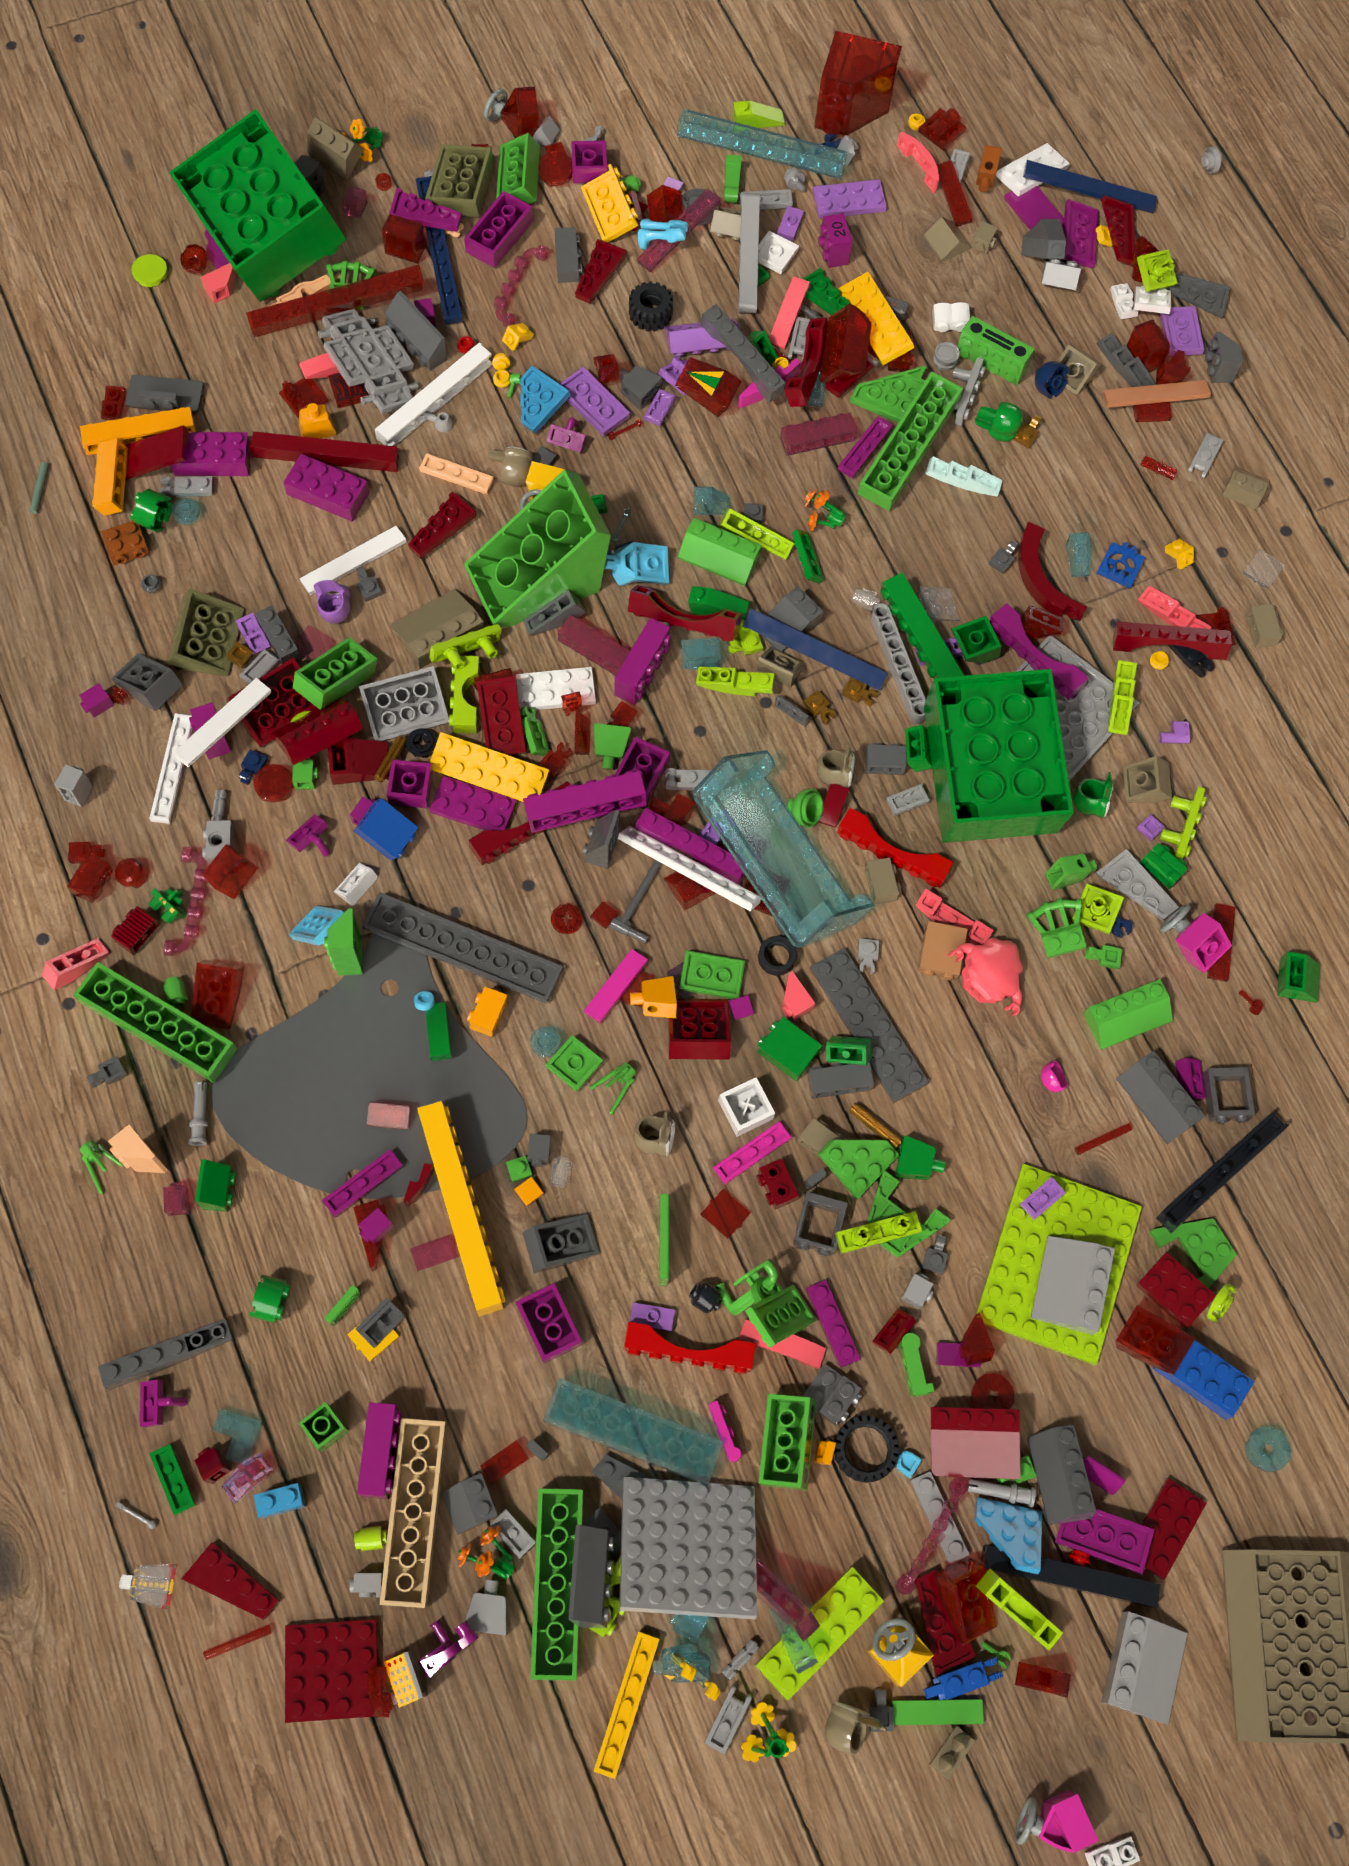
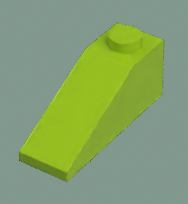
(757, 114)

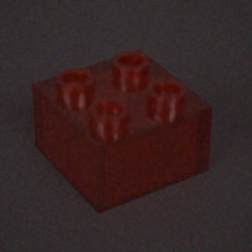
(403, 238)
(1149, 345)

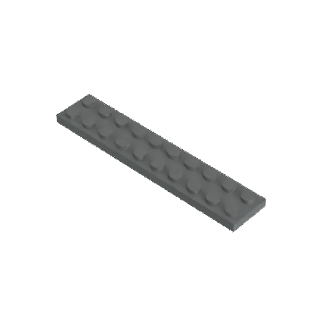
(462, 947)

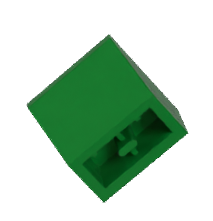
(1298, 977)

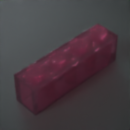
(818, 434)
(593, 644)
(785, 1603)

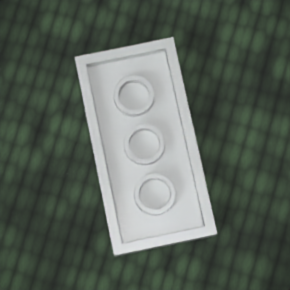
(1013, 173)
(545, 688)

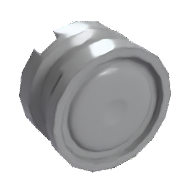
(946, 356)

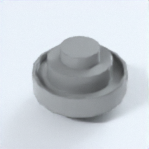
(1211, 159)

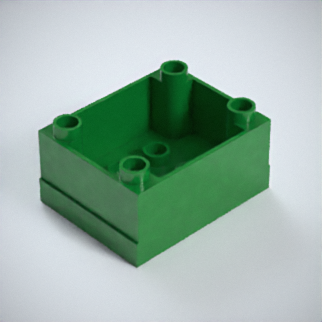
(257, 206)
(997, 756)

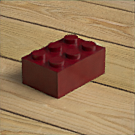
(1176, 1290)

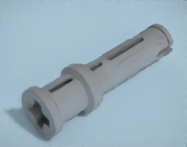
(199, 1124)
(1012, 1492)

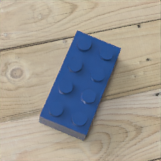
(1211, 1381)

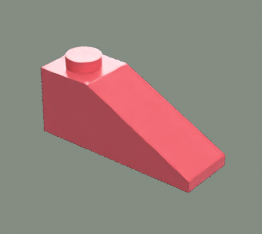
(72, 964)

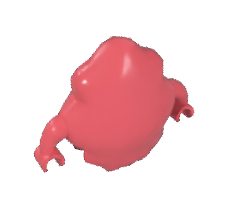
(992, 971)

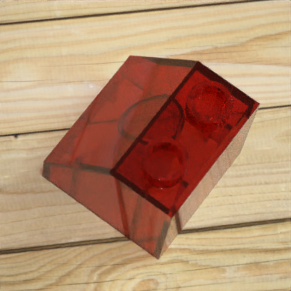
(856, 83)

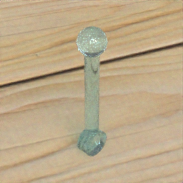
(615, 536)

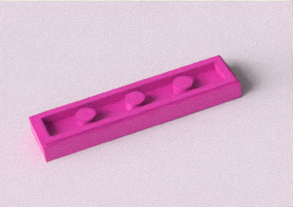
(616, 986)
(752, 1152)

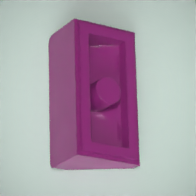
(1191, 1078)
(948, 1355)
(1102, 1476)

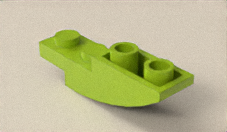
(733, 682)

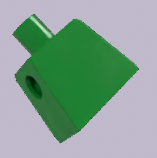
(917, 1160)

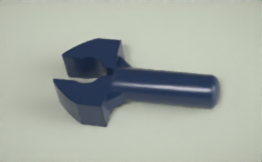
(829, 141)
(1127, 925)

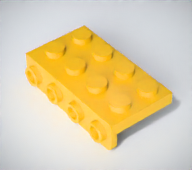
(610, 205)

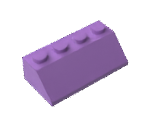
(691, 338)

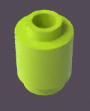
(370, 1538)

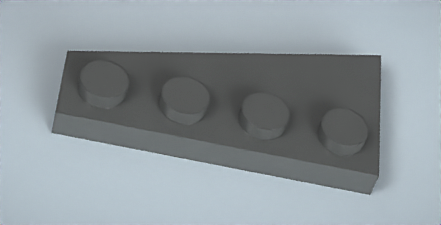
(1201, 293)
(612, 1473)

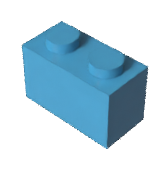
(279, 1501)

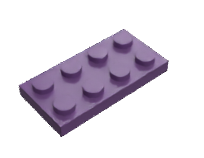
(849, 198)
(594, 401)

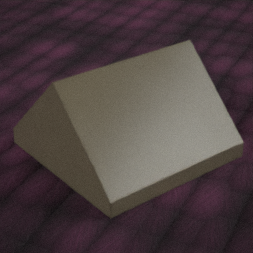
(946, 239)
(781, 664)

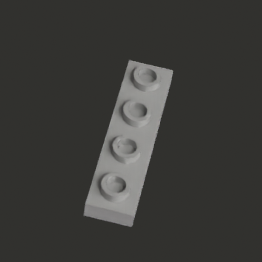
(972, 377)

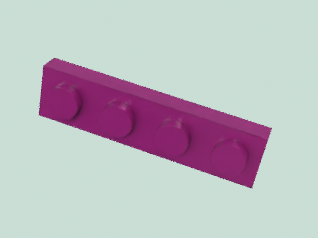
(865, 447)
(362, 1183)
(833, 1324)

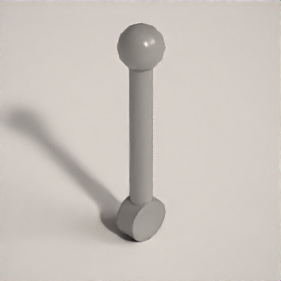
(151, 1524)

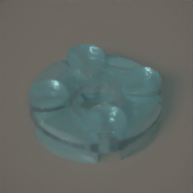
(1279, 1444)

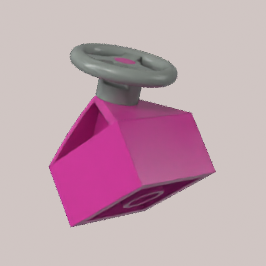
(1199, 940)
(1060, 1824)

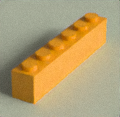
(135, 428)

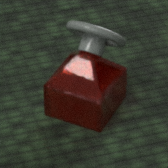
(517, 112)

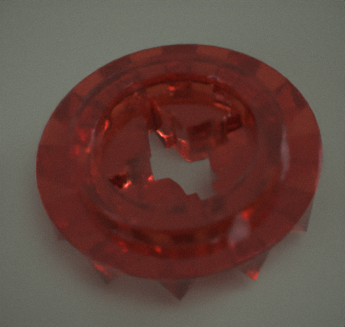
(572, 924)

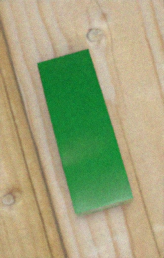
(438, 1032)

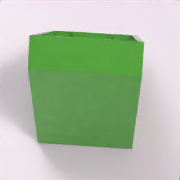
(542, 553)

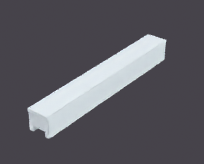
(434, 396)

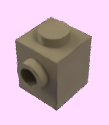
(984, 237)

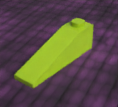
(752, 531)

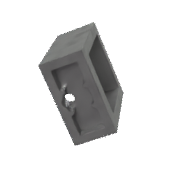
(1228, 1074)
(826, 1204)

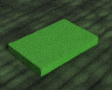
(712, 975)

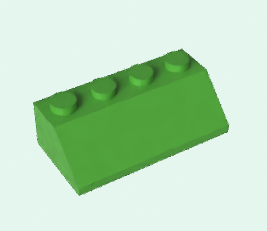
(519, 168)
(719, 551)
(345, 945)
(1129, 1014)

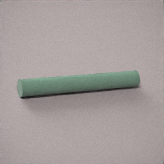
(39, 487)

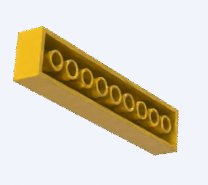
(461, 1212)

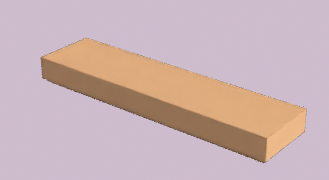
(456, 473)

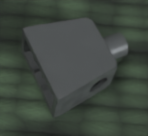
(639, 385)

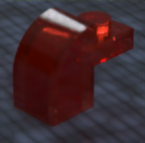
(606, 368)
(1173, 370)
(678, 812)

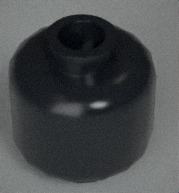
(705, 1297)

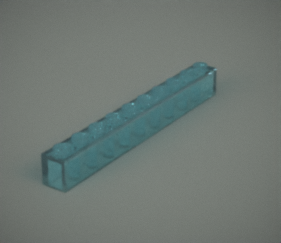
(762, 143)

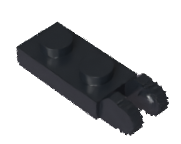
(1192, 658)

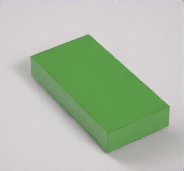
(342, 1305)

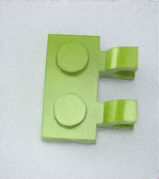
(748, 641)

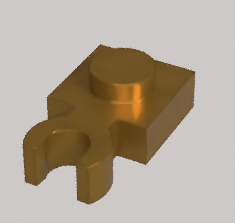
(857, 690)
(819, 705)

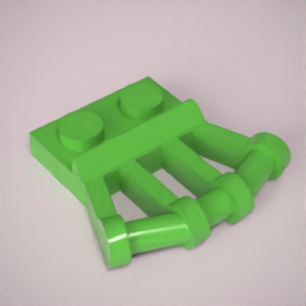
(344, 267)
(1062, 939)

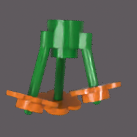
(834, 515)
(500, 1565)

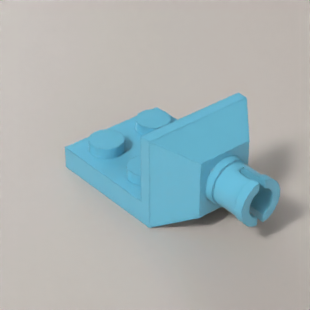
(639, 563)

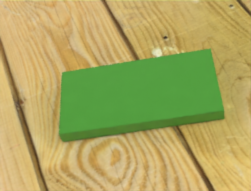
(663, 1240)

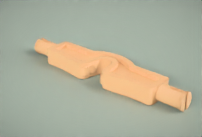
(310, 287)

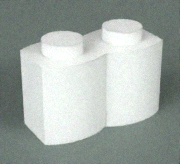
(950, 316)

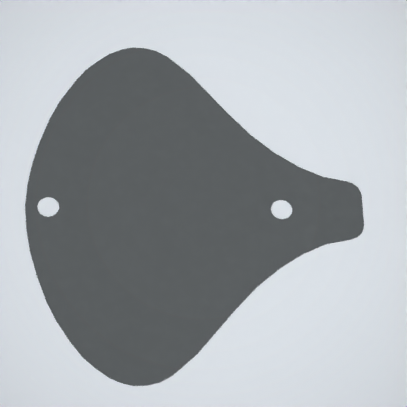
(306, 1084)

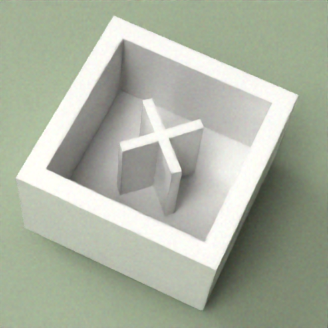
(746, 1107)

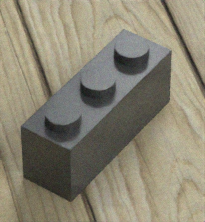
(567, 255)
(277, 635)
(839, 1079)

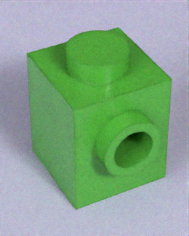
(305, 774)

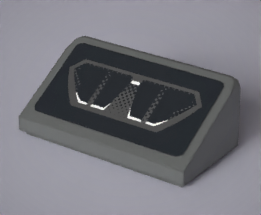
(792, 710)

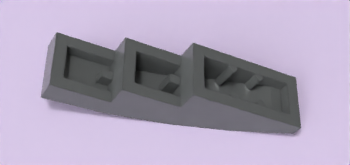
(1122, 360)

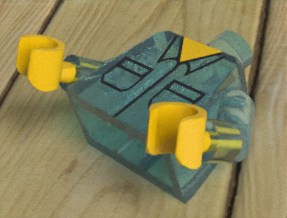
(687, 1664)

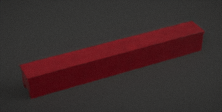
(325, 450)

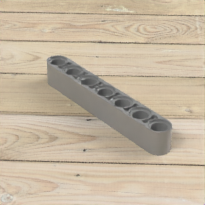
(749, 253)
(898, 655)

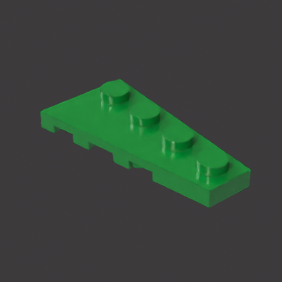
(823, 293)

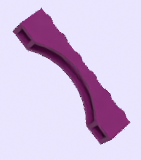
(1066, 677)
(691, 844)

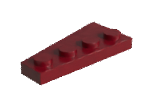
(230, 1582)
(939, 1631)

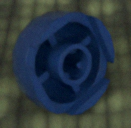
(1051, 378)

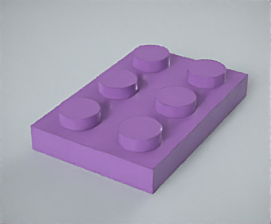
(1182, 330)

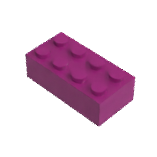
(498, 229)
(215, 455)
(326, 487)
(642, 661)
(378, 1451)

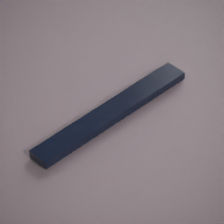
(1088, 185)
(815, 649)

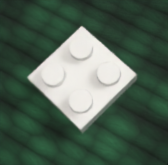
(776, 252)
(1153, 301)

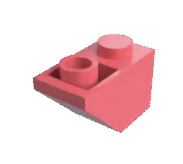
(219, 282)

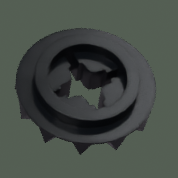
(414, 739)

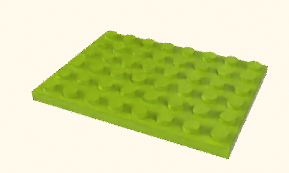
(1017, 1260)

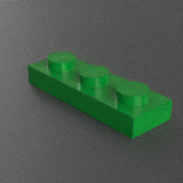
(807, 556)
(172, 1479)

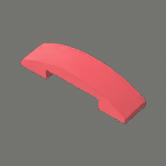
(913, 147)
(941, 913)
(793, 1347)

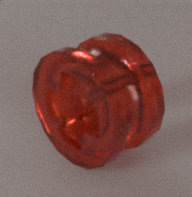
(383, 186)
(118, 695)

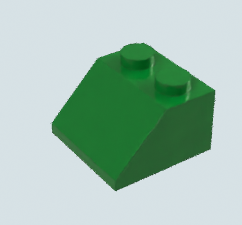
(977, 640)
(215, 1186)

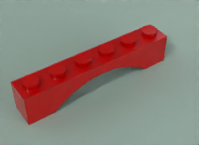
(929, 867)
(734, 1355)

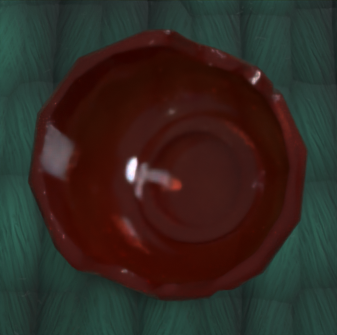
(194, 259)
(131, 873)

